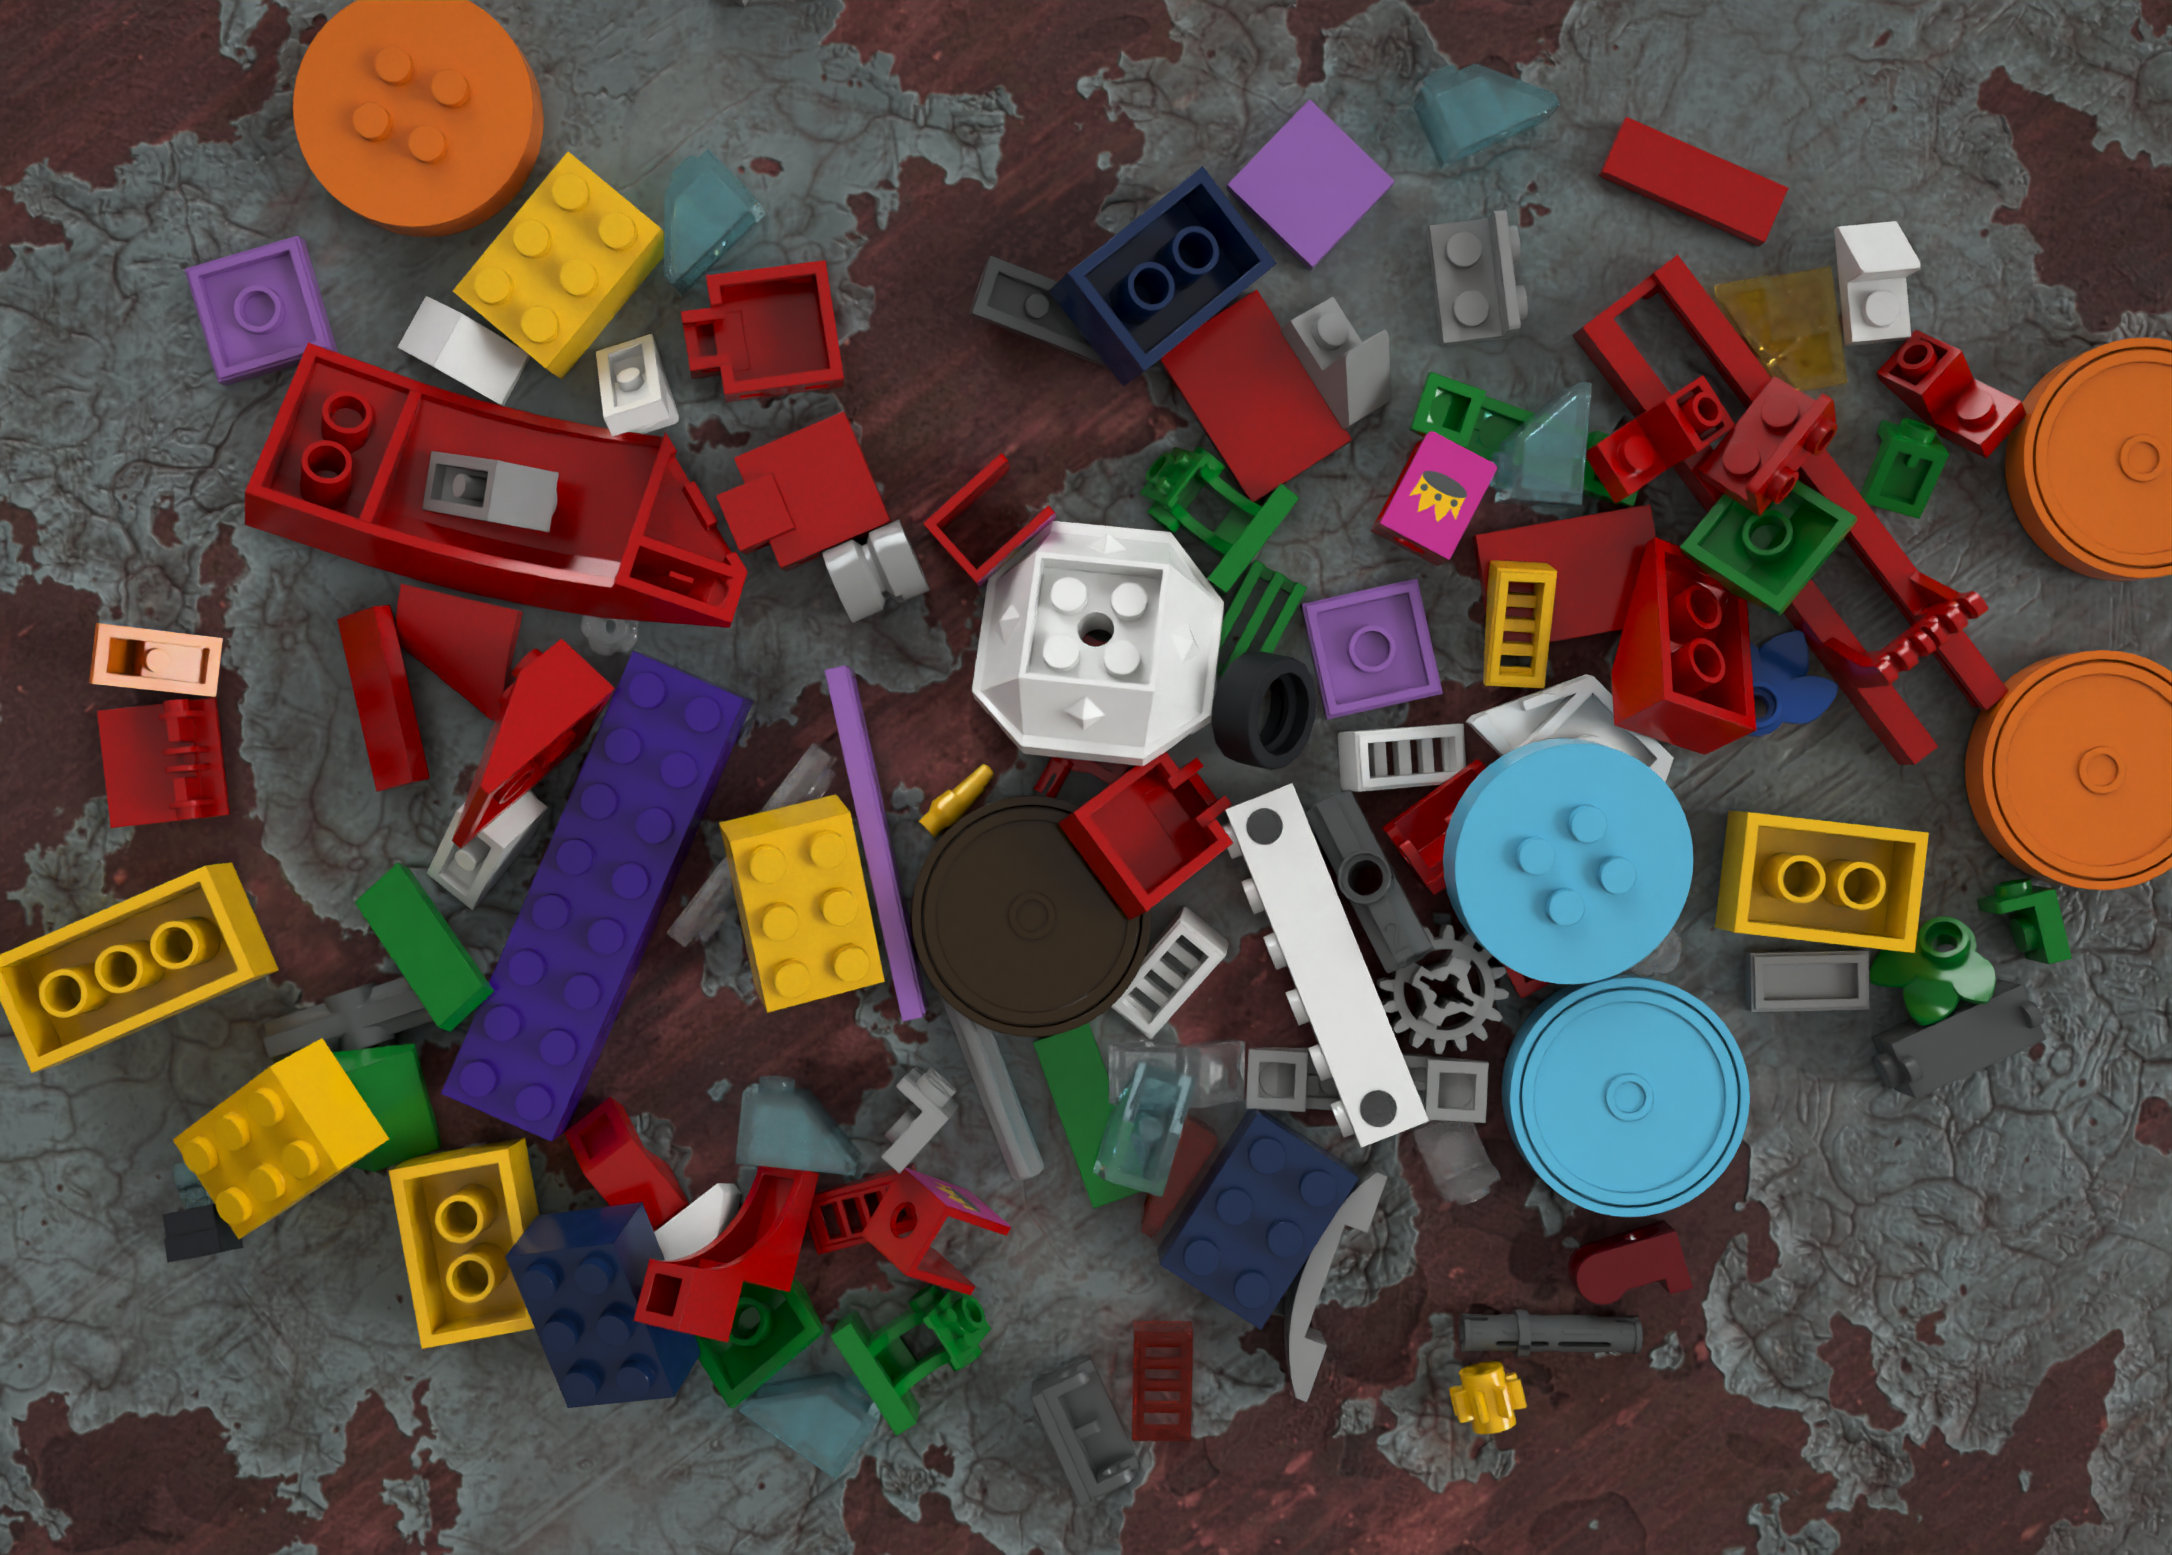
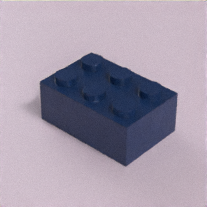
(1162, 276)
(1256, 1216)
(582, 1292)

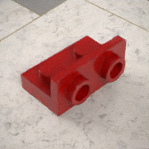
(1769, 444)

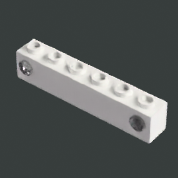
(1325, 966)

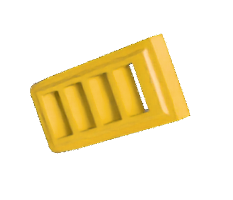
(1498, 599)

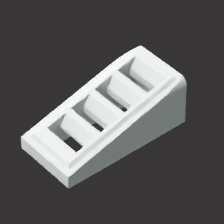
(1365, 758)
(1203, 937)

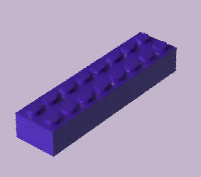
(597, 896)

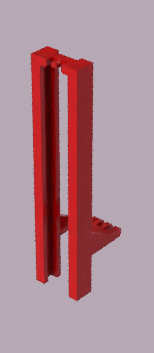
(1929, 606)

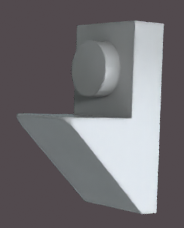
(1345, 370)

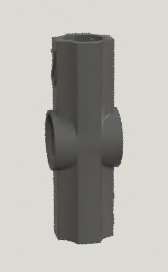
(1386, 913)
(348, 1020)

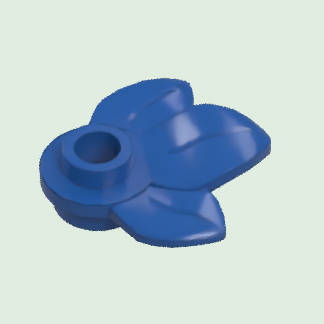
(1784, 687)

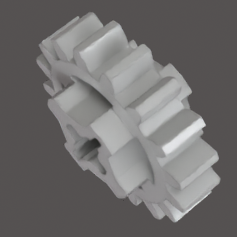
(1430, 1014)

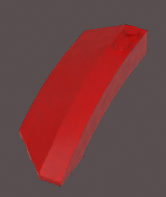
(352, 478)

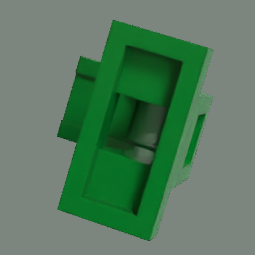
(1175, 483)
(887, 1363)

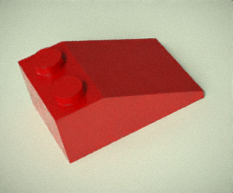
(1683, 656)
(538, 728)

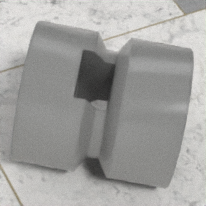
(875, 571)

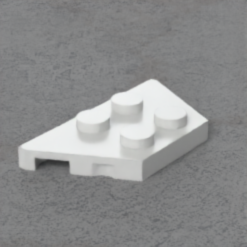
(1566, 710)

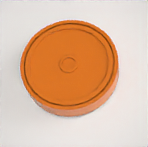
(418, 114)
(2097, 461)
(2078, 770)

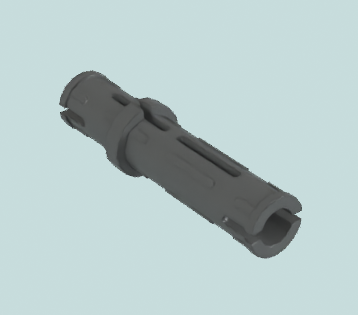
(1538, 1333)

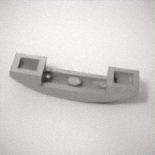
(1289, 1082)
(1302, 1343)

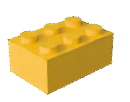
(563, 266)
(1821, 881)
(802, 902)
(280, 1138)
(456, 1226)

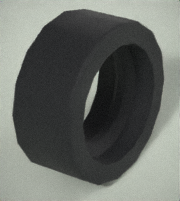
(1238, 705)

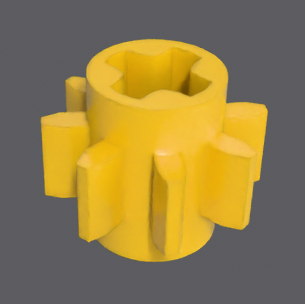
(1487, 1397)

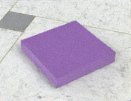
(1310, 185)
(260, 309)
(1371, 649)

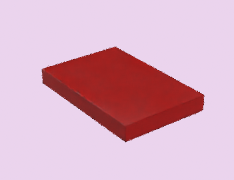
(1253, 398)
(1594, 563)

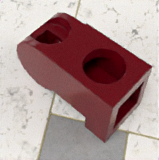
(1629, 1260)

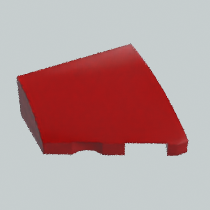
(460, 642)

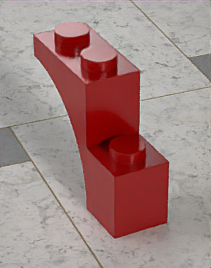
(756, 1248)

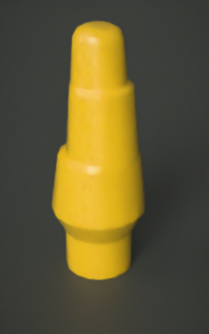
(953, 804)

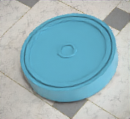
(1568, 860)
(1625, 1095)

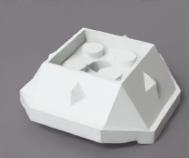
(1111, 699)

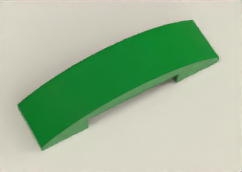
(1482, 423)

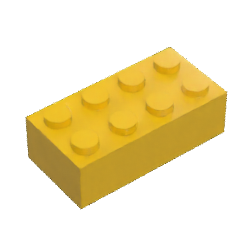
(132, 966)

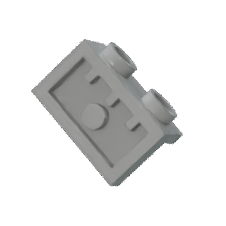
(1476, 280)
(930, 1111)

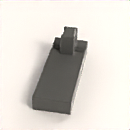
(1023, 305)

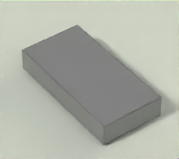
(1807, 980)

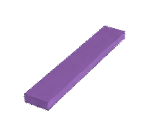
(877, 842)

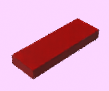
(1693, 181)
(383, 698)

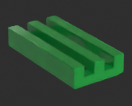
(1276, 582)

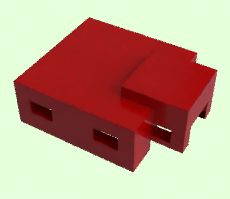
(766, 332)
(804, 494)
(1149, 831)

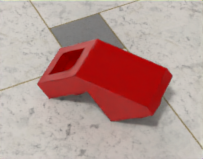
(1943, 393)
(1659, 439)
(621, 1166)

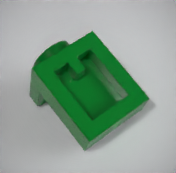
(1904, 467)
(2038, 920)

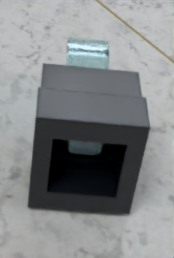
(199, 1228)

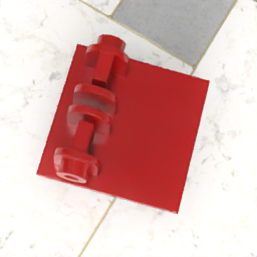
(163, 762)

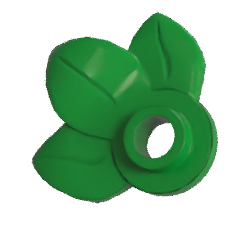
(1933, 978)

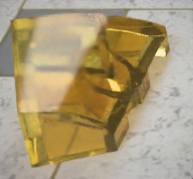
(1791, 325)

